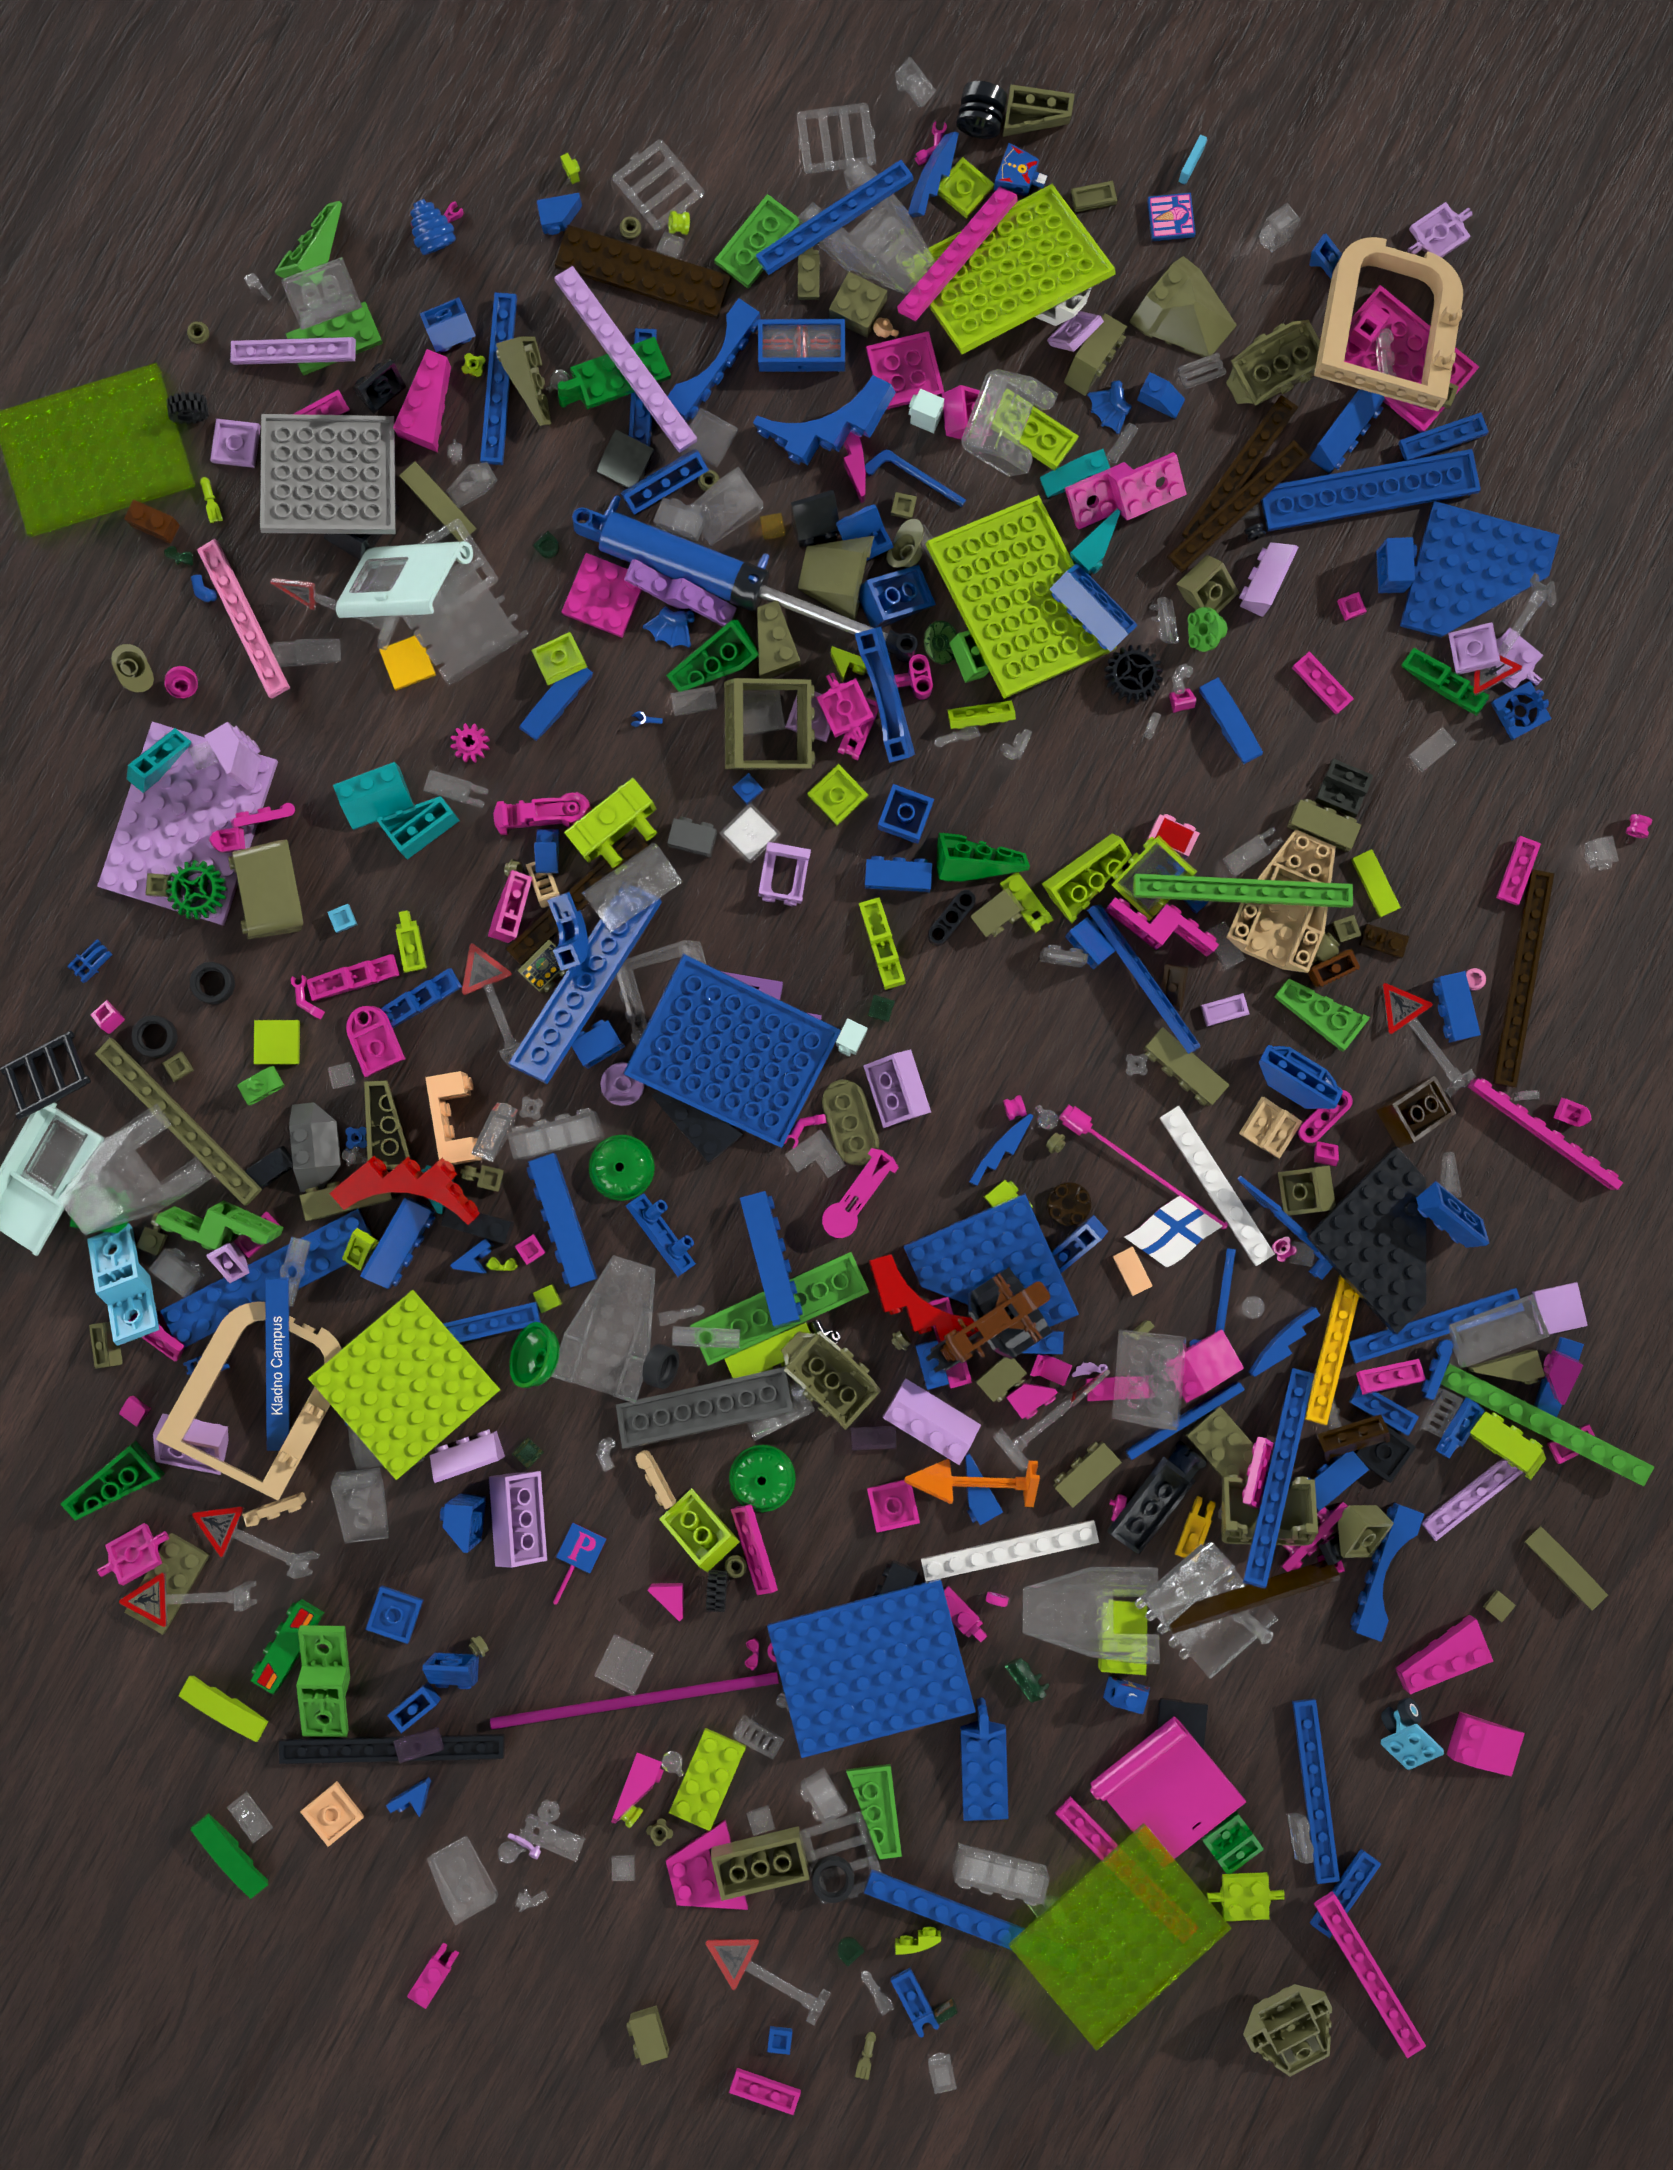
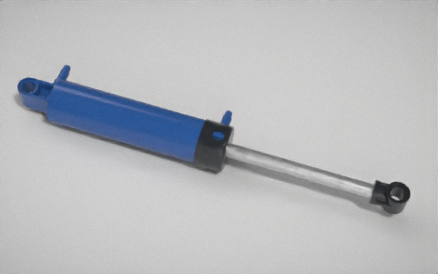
(710, 570)

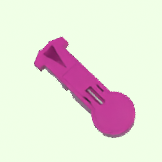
(541, 812)
(841, 1217)

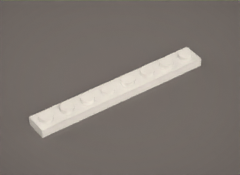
(1217, 1186)
(1009, 1550)

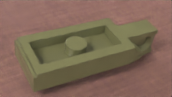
(808, 275)

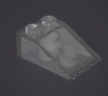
(728, 505)
(361, 1505)
(462, 1880)

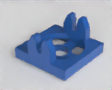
(1508, 718)

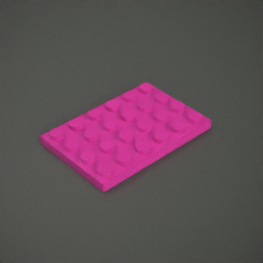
(1410, 350)

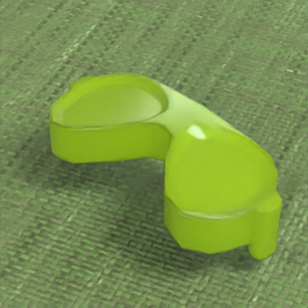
(494, 1264)

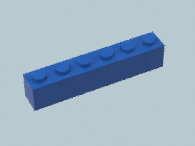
(562, 1220)
(770, 1259)

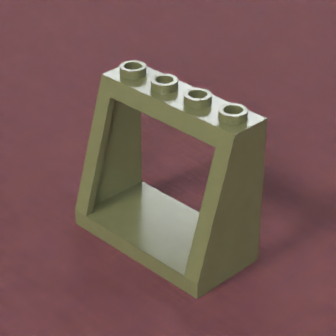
(734, 723)

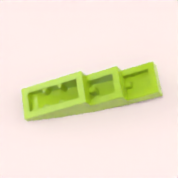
(882, 943)
(223, 1708)

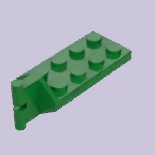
(601, 380)

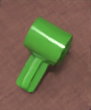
(260, 1085)

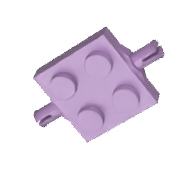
(1440, 231)
(1524, 655)

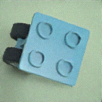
(1409, 1741)

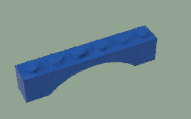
(688, 395)
(893, 720)
(1371, 1614)

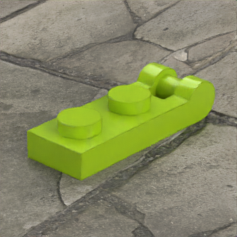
(1027, 900)

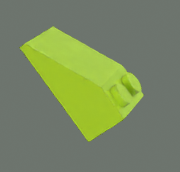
(699, 1530)
(1126, 1620)

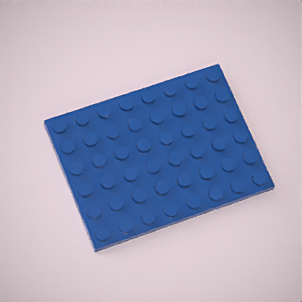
(732, 1051)
(871, 1668)

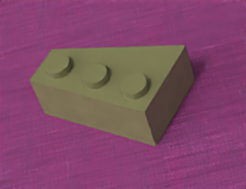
(1094, 354)

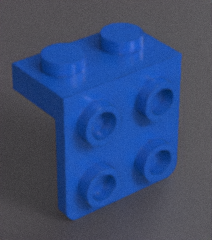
(864, 524)

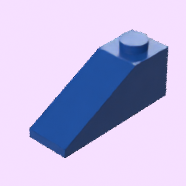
(1079, 1243)
(980, 1499)

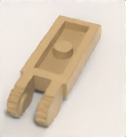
(656, 1479)

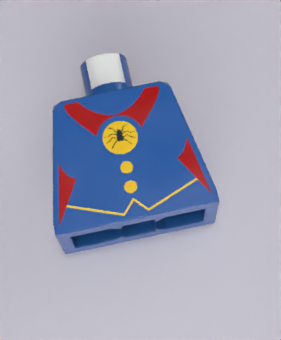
(1019, 172)
(1127, 1694)

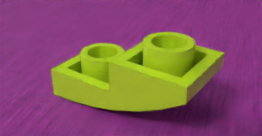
(926, 1939)

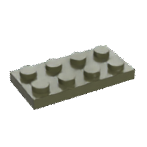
(182, 1566)

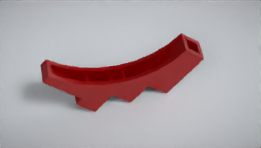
(406, 1177)
(896, 1294)

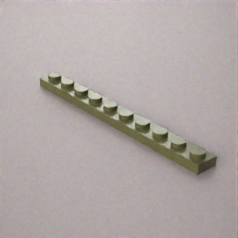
(182, 1126)

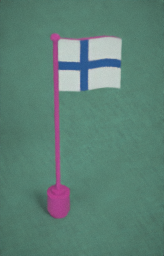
(1173, 1227)

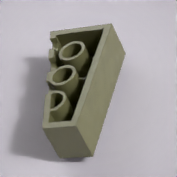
(383, 1125)

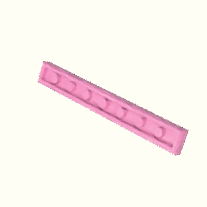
(243, 619)

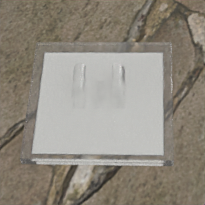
(750, 833)

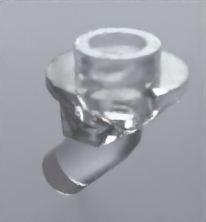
(525, 1901)

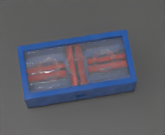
(801, 345)

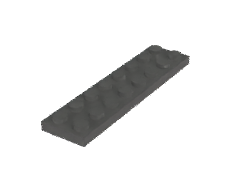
(705, 1408)

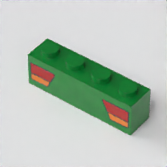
(285, 1649)

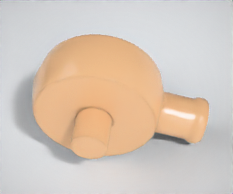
(884, 328)

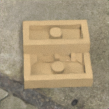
(1270, 1127)

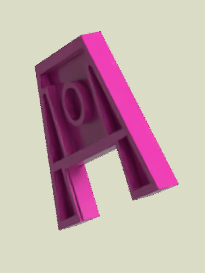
(694, 1875)

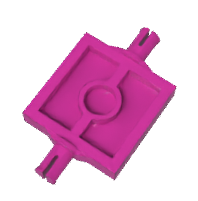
(845, 707)
(133, 1554)

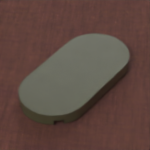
(850, 1122)

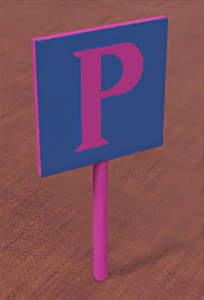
(580, 1550)

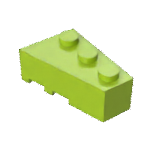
(1509, 1444)

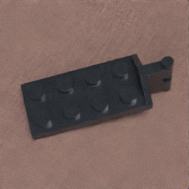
(1156, 1498)

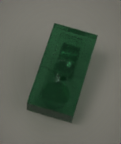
(1027, 1680)

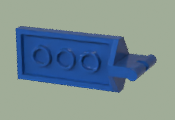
(984, 1768)

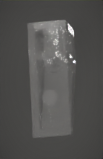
(495, 1131)

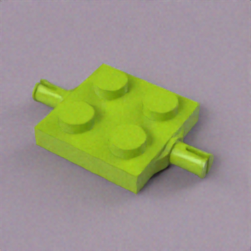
(1245, 1896)

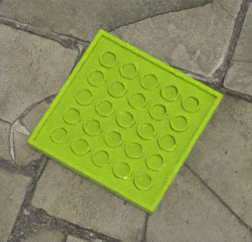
(404, 1384)

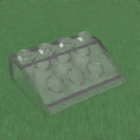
(1149, 1379)

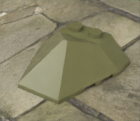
(1184, 311)
(1291, 2028)

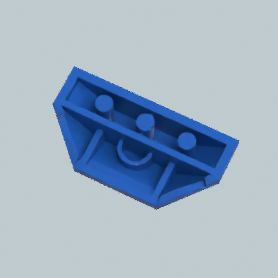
(1299, 1078)

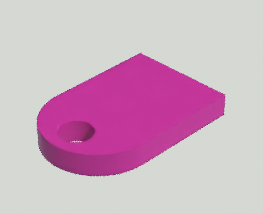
(374, 1041)

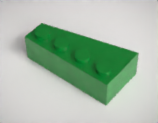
(121, 1476)

